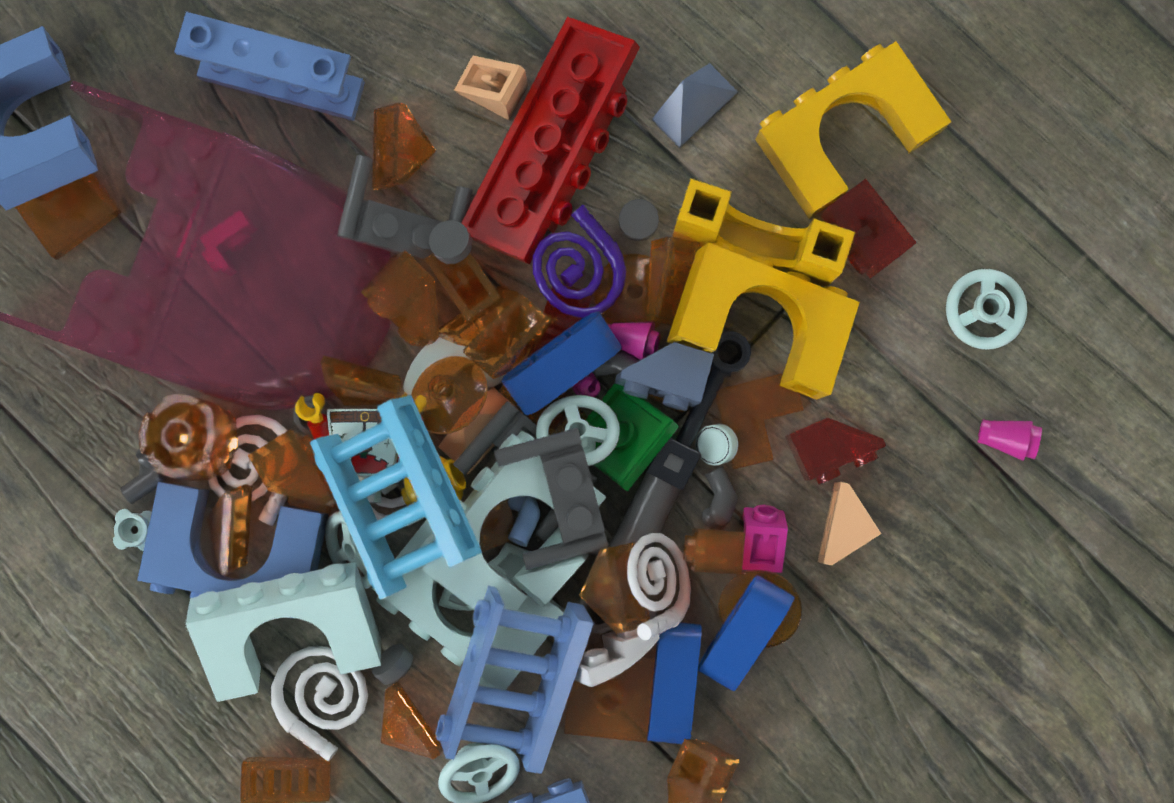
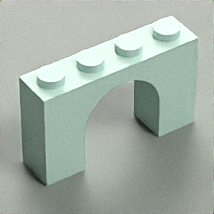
(491, 486)
(325, 597)
(421, 607)

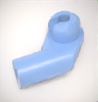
(526, 521)

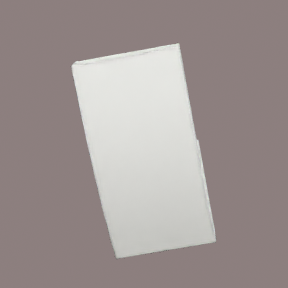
(618, 654)

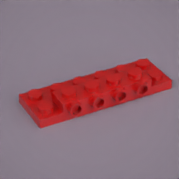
(552, 140)

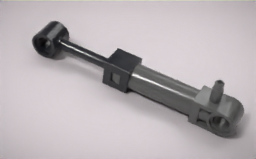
(673, 464)

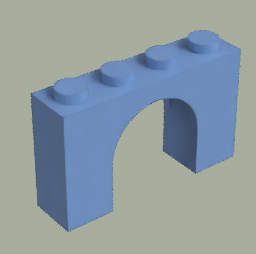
(48, 155)
(175, 555)

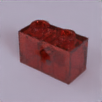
(888, 237)

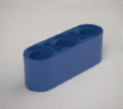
(561, 363)
(745, 632)
(674, 684)

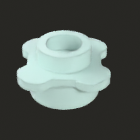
(122, 530)

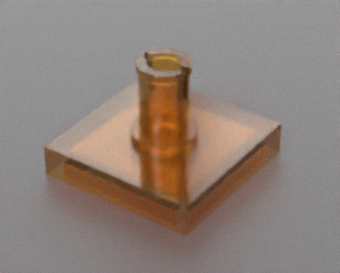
(69, 214)
(615, 707)

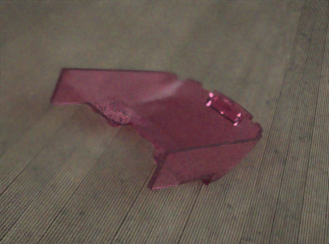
(233, 274)

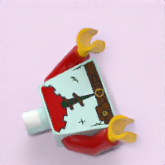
(349, 424)

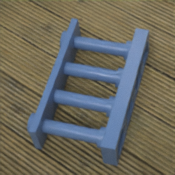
(270, 66)
(543, 706)

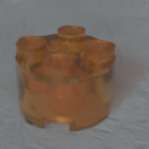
(189, 438)

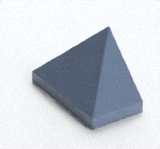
(693, 104)

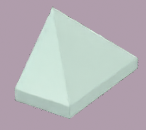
(545, 581)

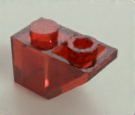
(829, 445)

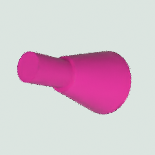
(637, 338)

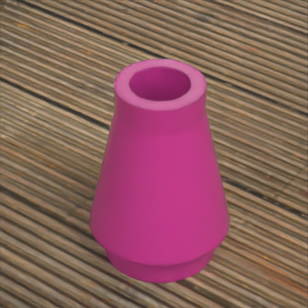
(1012, 437)

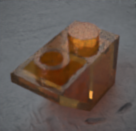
(407, 298)
(291, 470)
(714, 550)
(700, 773)

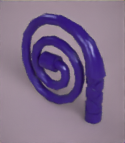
(574, 272)

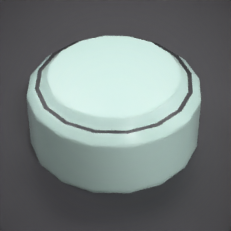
(716, 444)

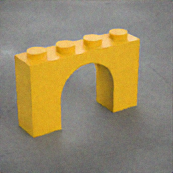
(883, 82)
(813, 250)
(818, 314)

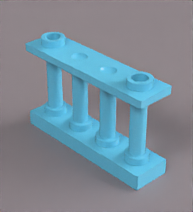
(430, 482)

